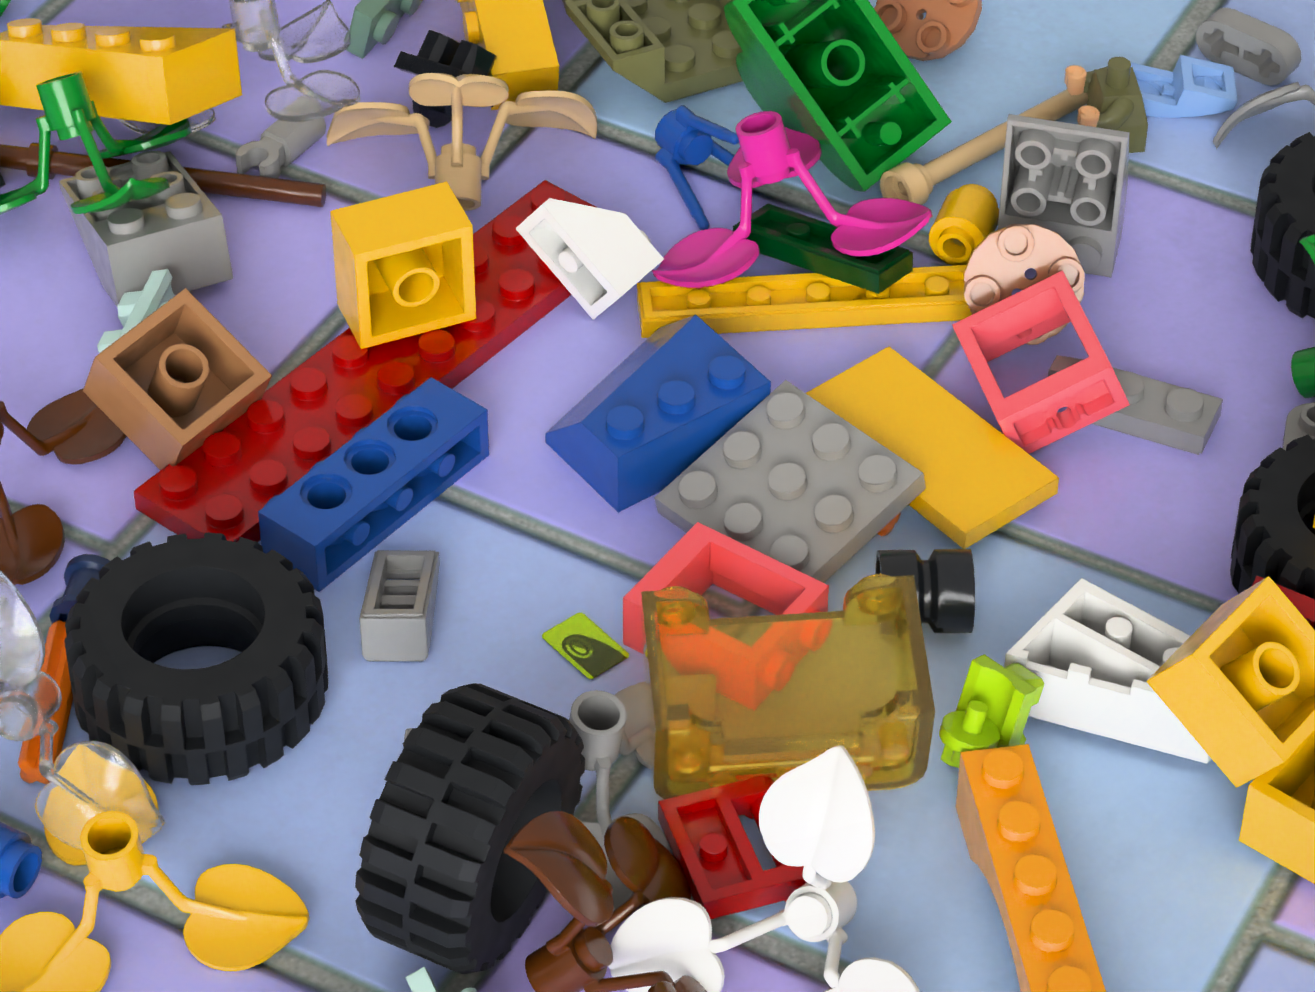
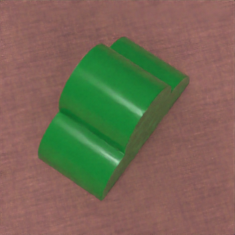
(838, 79)

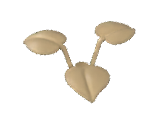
(458, 160)

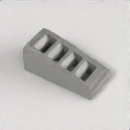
(399, 613)

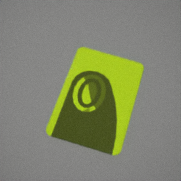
(585, 645)

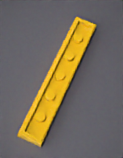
(805, 302)

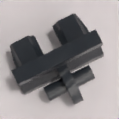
(445, 56)

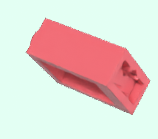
(1085, 388)
(713, 558)

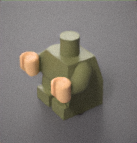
(1112, 99)

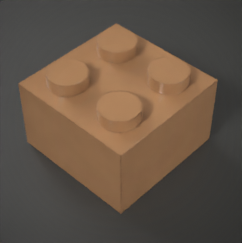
(175, 380)

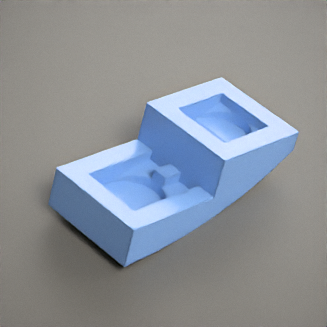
(1189, 91)

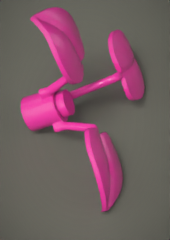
(765, 157)

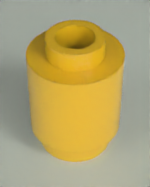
(963, 223)

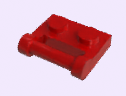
(717, 852)

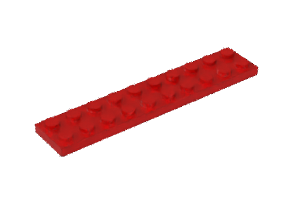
(350, 387)

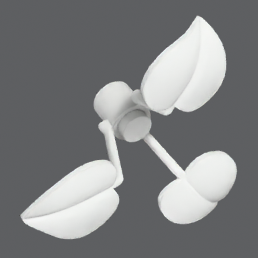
(808, 819)

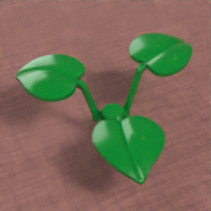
(74, 115)

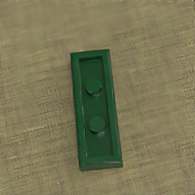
(809, 246)

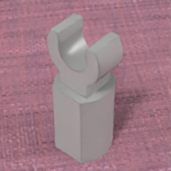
(279, 146)

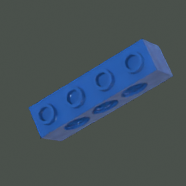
(375, 482)

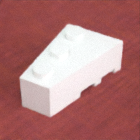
(1096, 669)

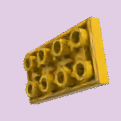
(969, 467)

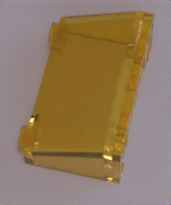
(786, 687)

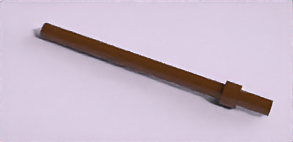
(208, 180)

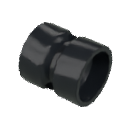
(942, 585)

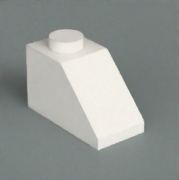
(590, 251)

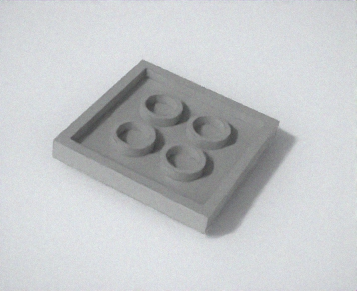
(794, 485)

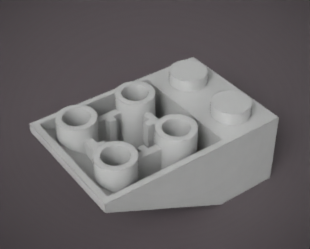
(1069, 183)
(161, 232)

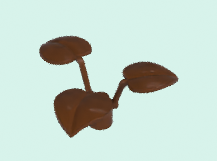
(78, 434)
(573, 871)

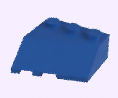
(657, 412)

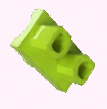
(990, 709)

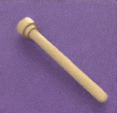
(916, 181)

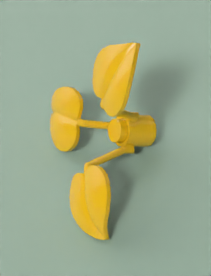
(233, 923)

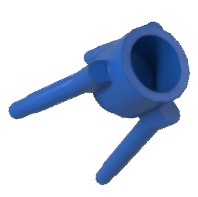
(688, 141)

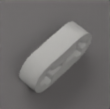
(1248, 46)

